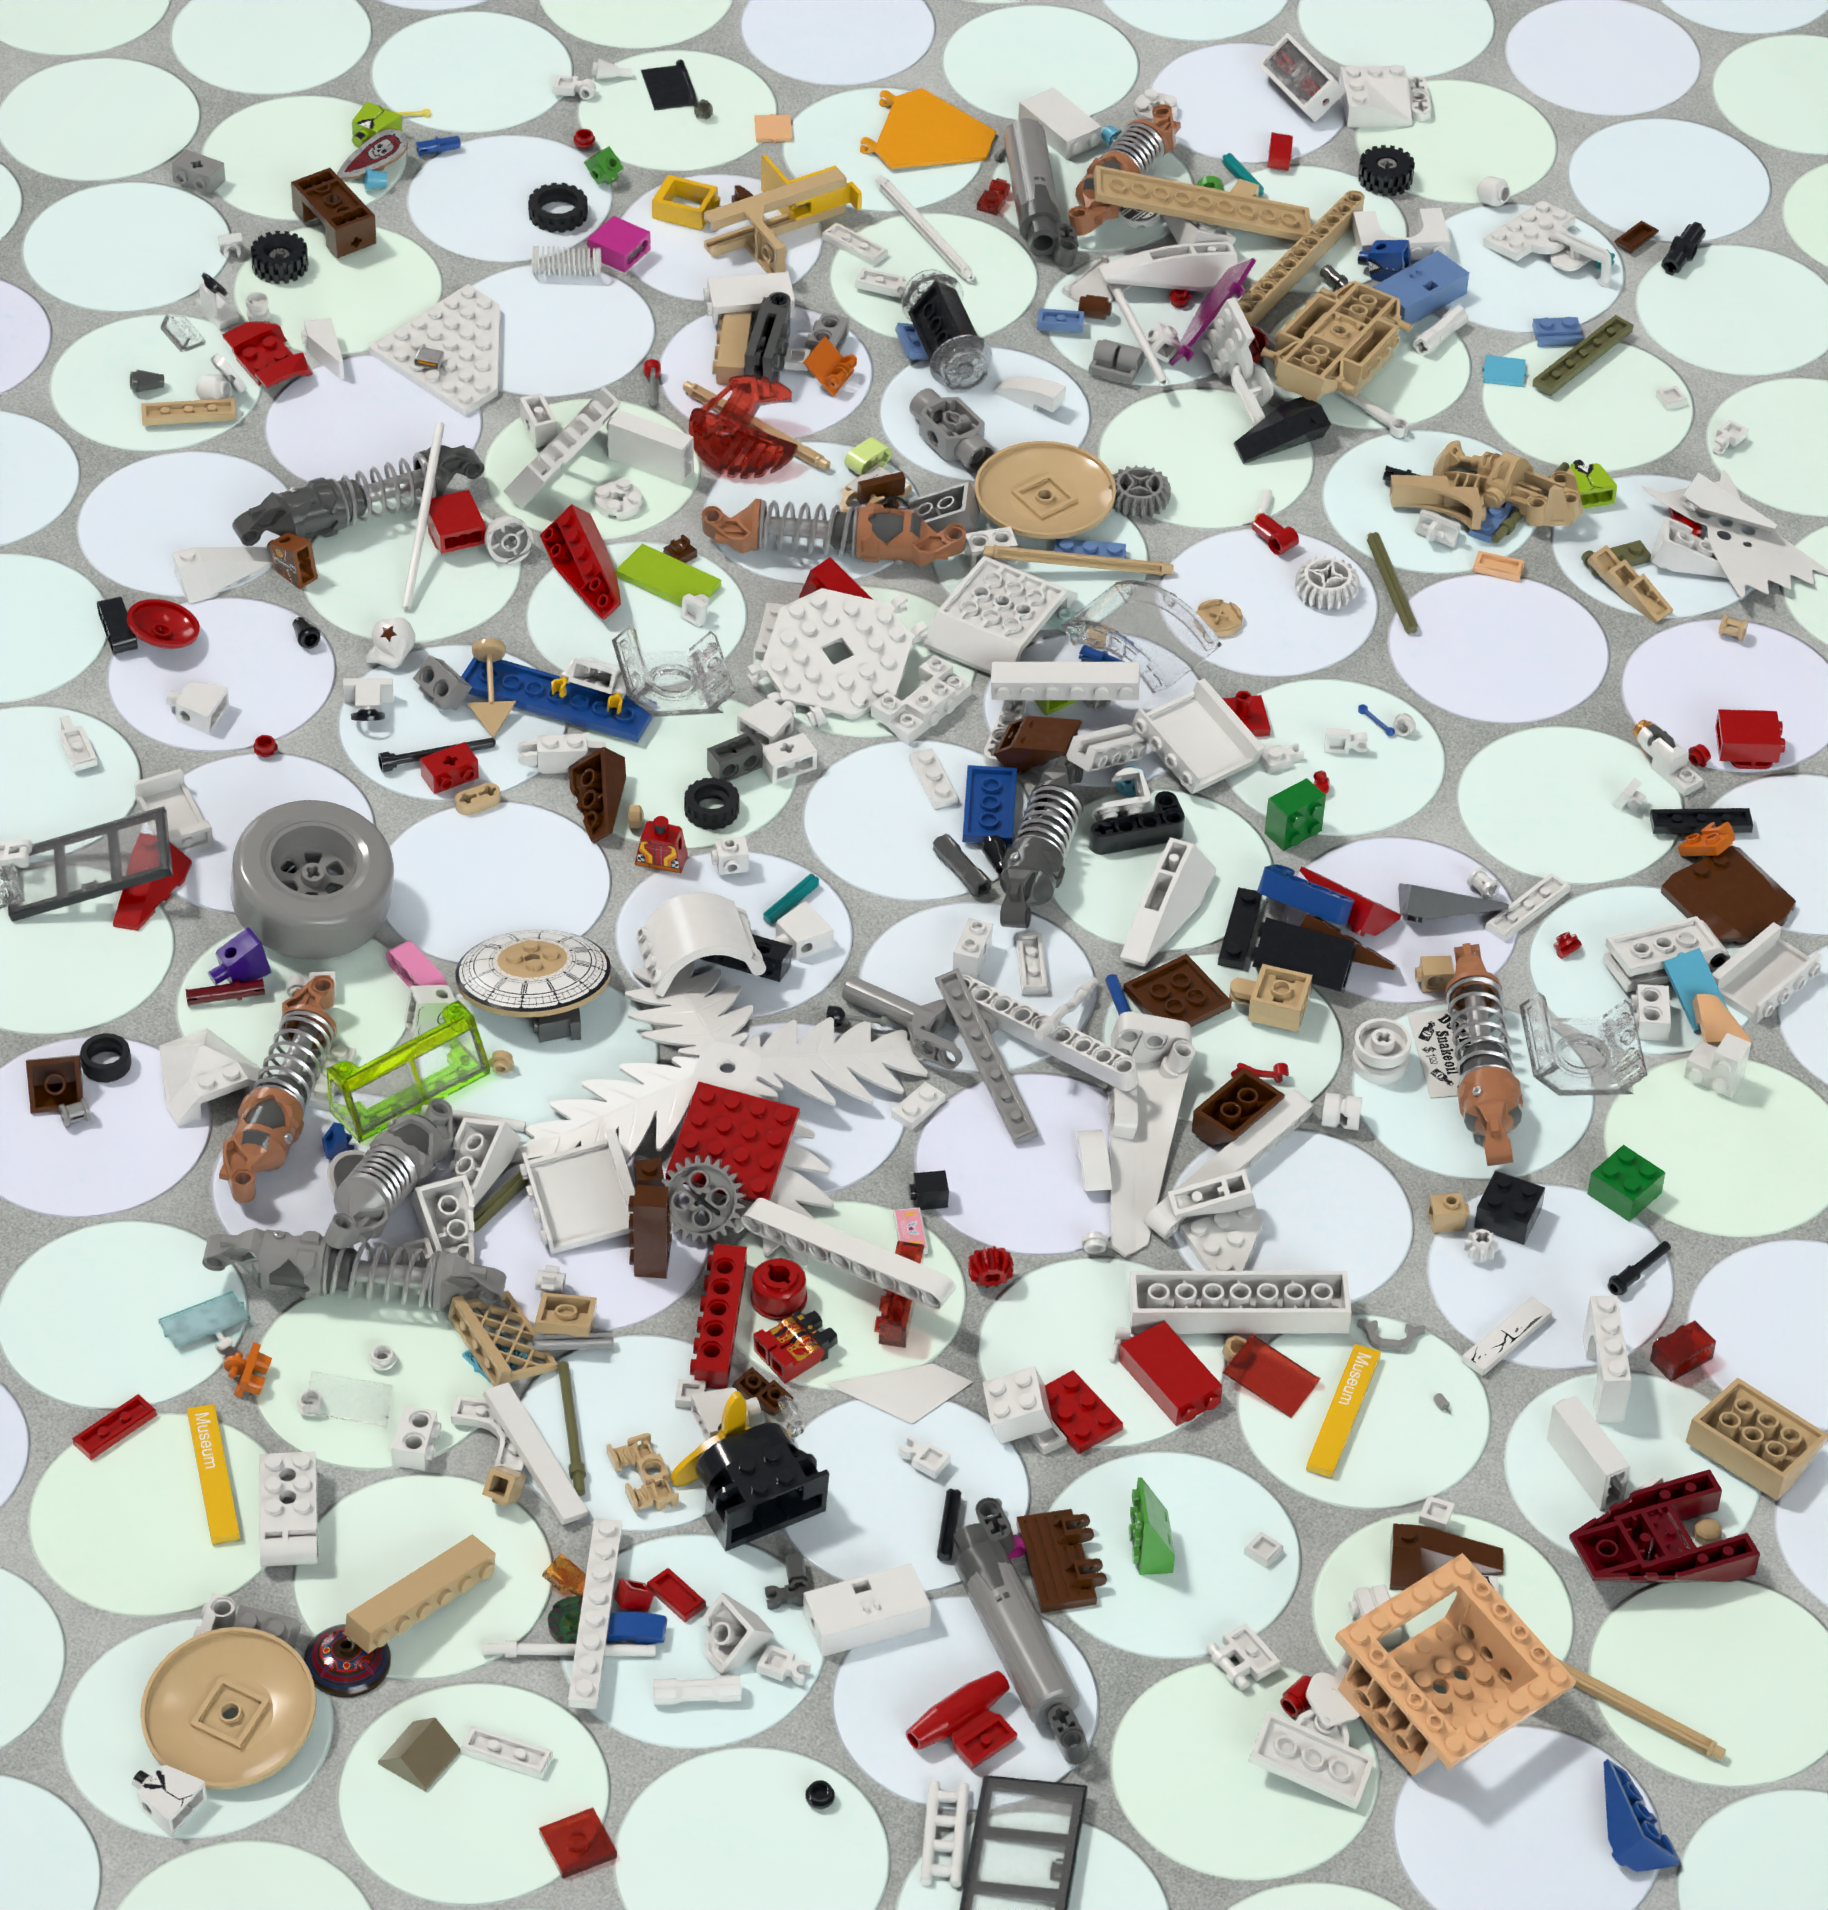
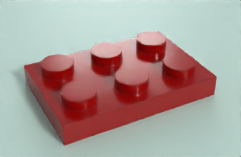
(1080, 1412)

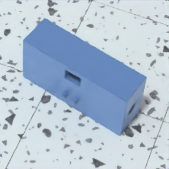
(1426, 286)

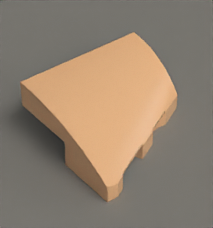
(1715, 1019)

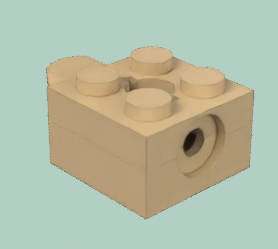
(1270, 989)

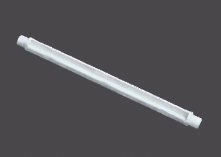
(925, 228)

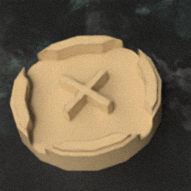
(1221, 616)

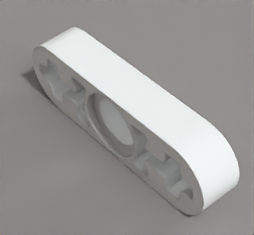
(1419, 92)

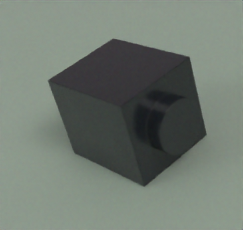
(929, 1190)

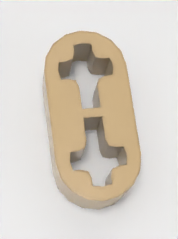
(477, 799)

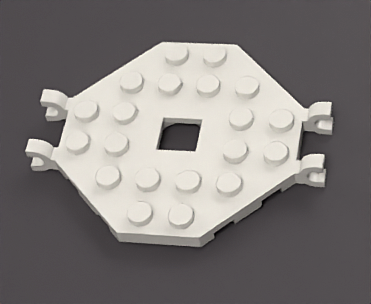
(867, 628)

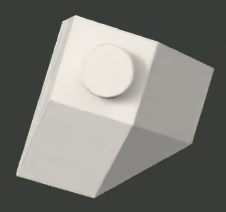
(733, 1634)

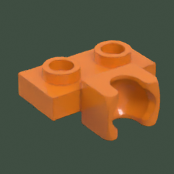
(1710, 843)

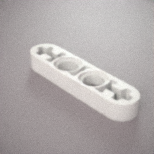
(999, 728)

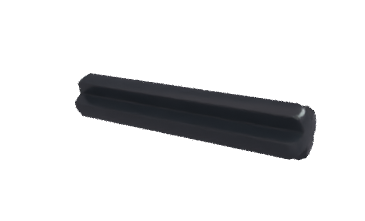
(949, 1524)

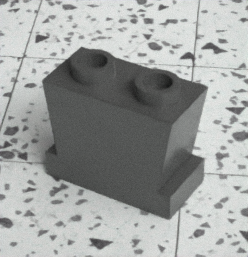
(558, 1026)

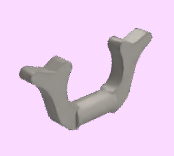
(1390, 1344)

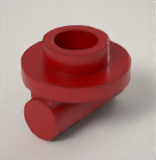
(1566, 944)

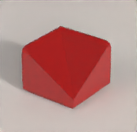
(633, 1595)

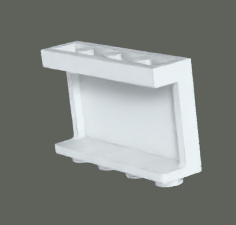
(1764, 974)

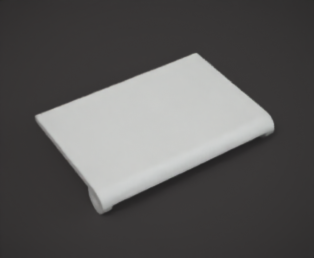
(1091, 284)

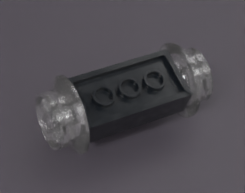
(946, 332)

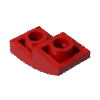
(1280, 151)

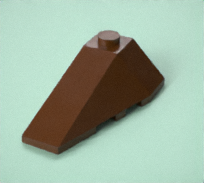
(598, 788)

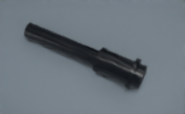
(1619, 1283)

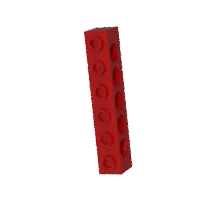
(720, 1315)

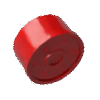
(778, 1289)

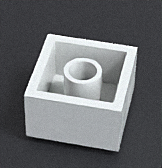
(1017, 1404)

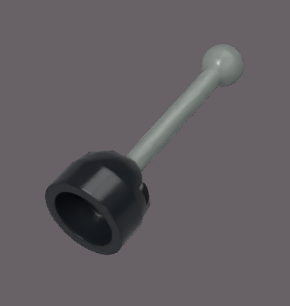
(839, 1017)

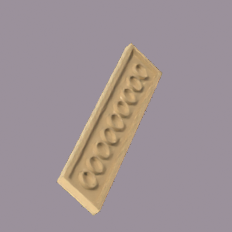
(1200, 203)

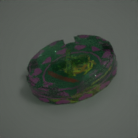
(564, 1620)

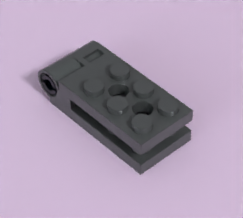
(769, 338)

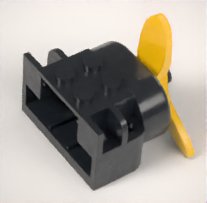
(753, 1478)

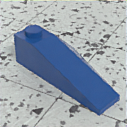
(1632, 1826)

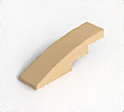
(1629, 585)

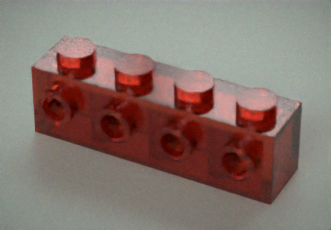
(897, 1310)

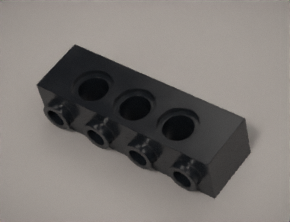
(775, 956)

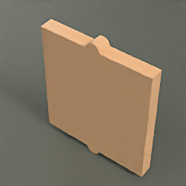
(773, 128)

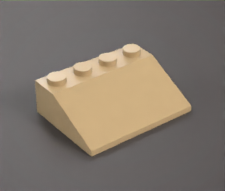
(1756, 1438)

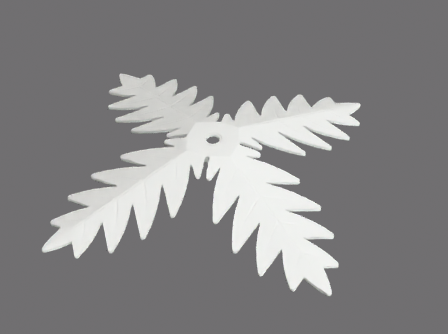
(708, 1035)

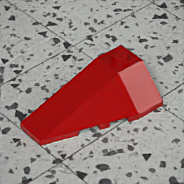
(139, 902)
(1365, 914)

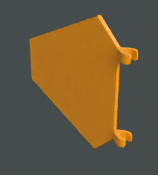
(927, 133)

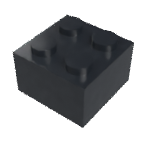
(1509, 1207)

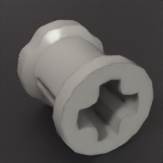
(75, 1112)

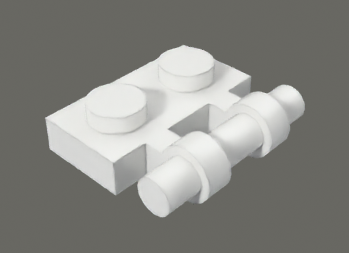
(1250, 1651)

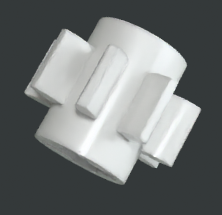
(1481, 1245)
(550, 1280)

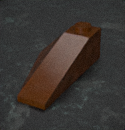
(1362, 955)
(1421, 1550)

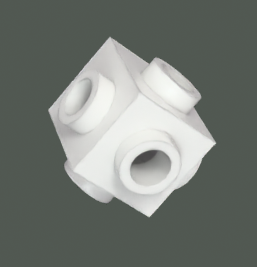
(1163, 341)
(731, 855)

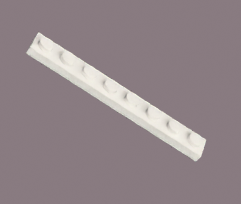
(595, 1614)

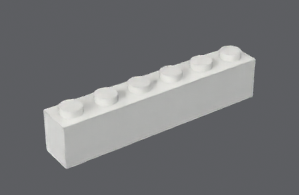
(1065, 680)

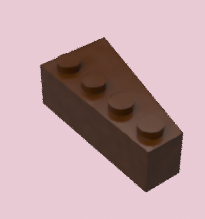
(650, 1231)

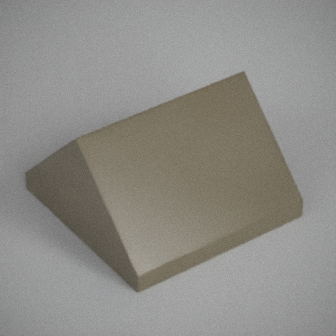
(421, 1753)

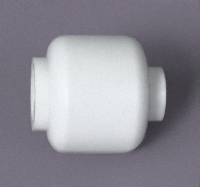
(1493, 191)
(213, 387)

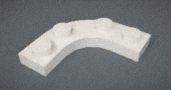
(477, 1413)

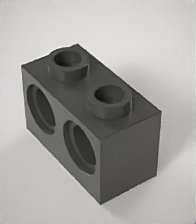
(735, 757)

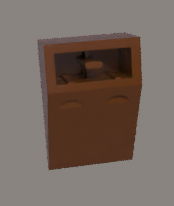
(1035, 741)

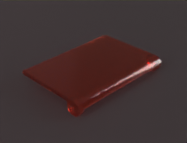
(1271, 1376)

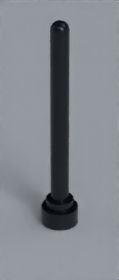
(389, 761)

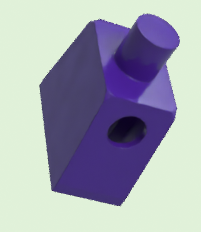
(241, 959)

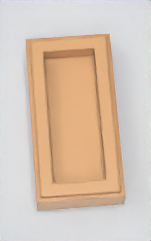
(1498, 566)

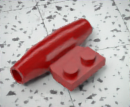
(967, 1720)

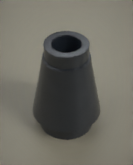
(306, 634)
(994, 850)

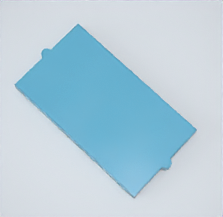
(1690, 977)

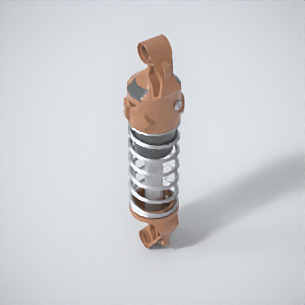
(1487, 1087)

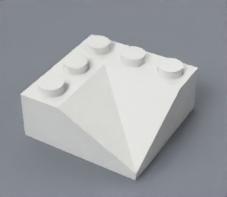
(1375, 96)

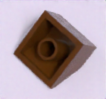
(54, 1082)

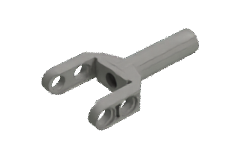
(922, 1021)

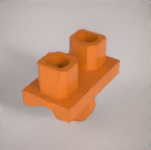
(244, 1367)

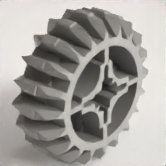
(1141, 491)

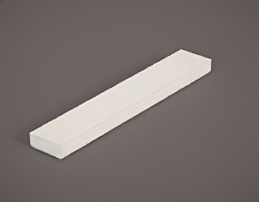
(535, 1453)

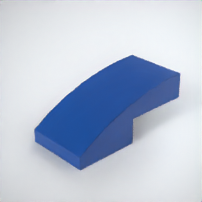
(637, 1626)

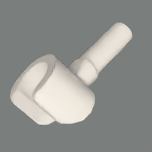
(1121, 1335)
(224, 1346)

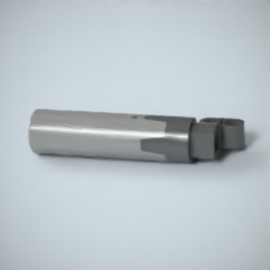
(1036, 193)

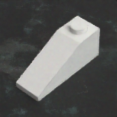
(323, 344)
(1213, 1196)

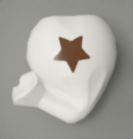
(391, 642)

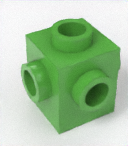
(604, 166)

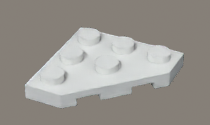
(1224, 1239)

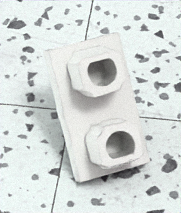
(1437, 528)

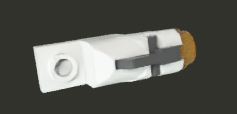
(1668, 757)

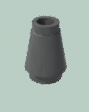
(146, 380)

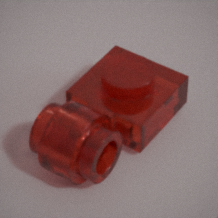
(995, 198)

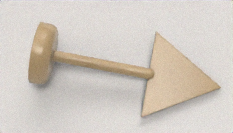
(490, 713)

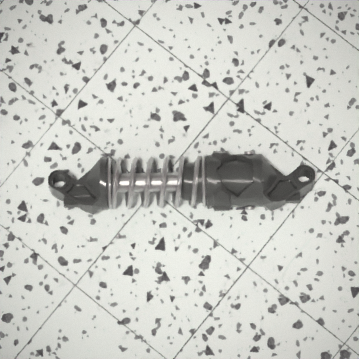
(334, 505)

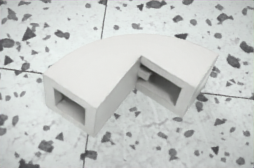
(1094, 1159)

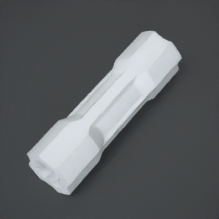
(1430, 339)
(720, 1689)

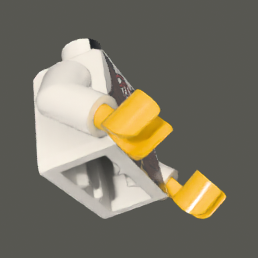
(595, 675)

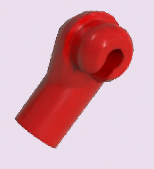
(1322, 781)

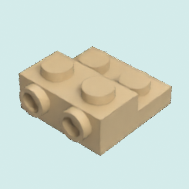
(566, 1315)

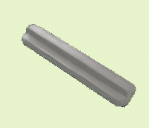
(554, 1342)

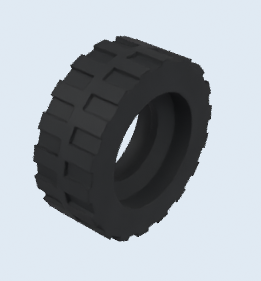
(707, 789)

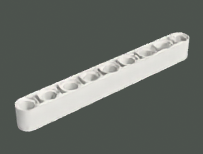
(1062, 1043)
(1238, 1155)
(848, 1253)

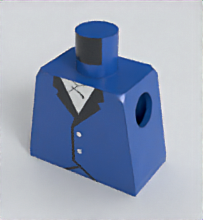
(1386, 258)

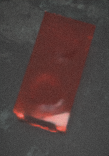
(1682, 1350)

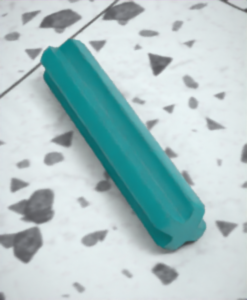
(1240, 171)
(790, 899)

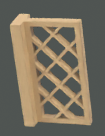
(483, 1343)

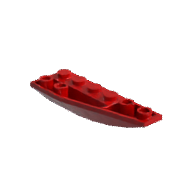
(583, 559)

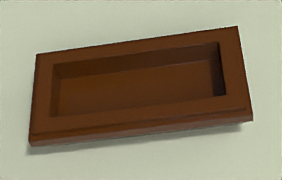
(1636, 237)

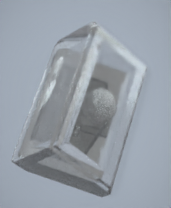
(181, 332)

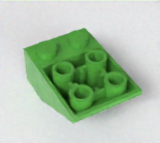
(1150, 1532)

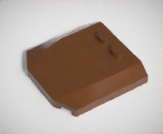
(1729, 896)

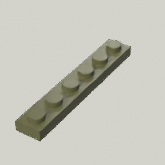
(1582, 355)

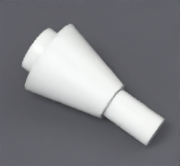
(604, 69)

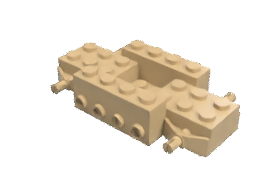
(1337, 341)

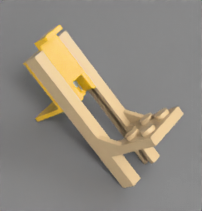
(798, 200)

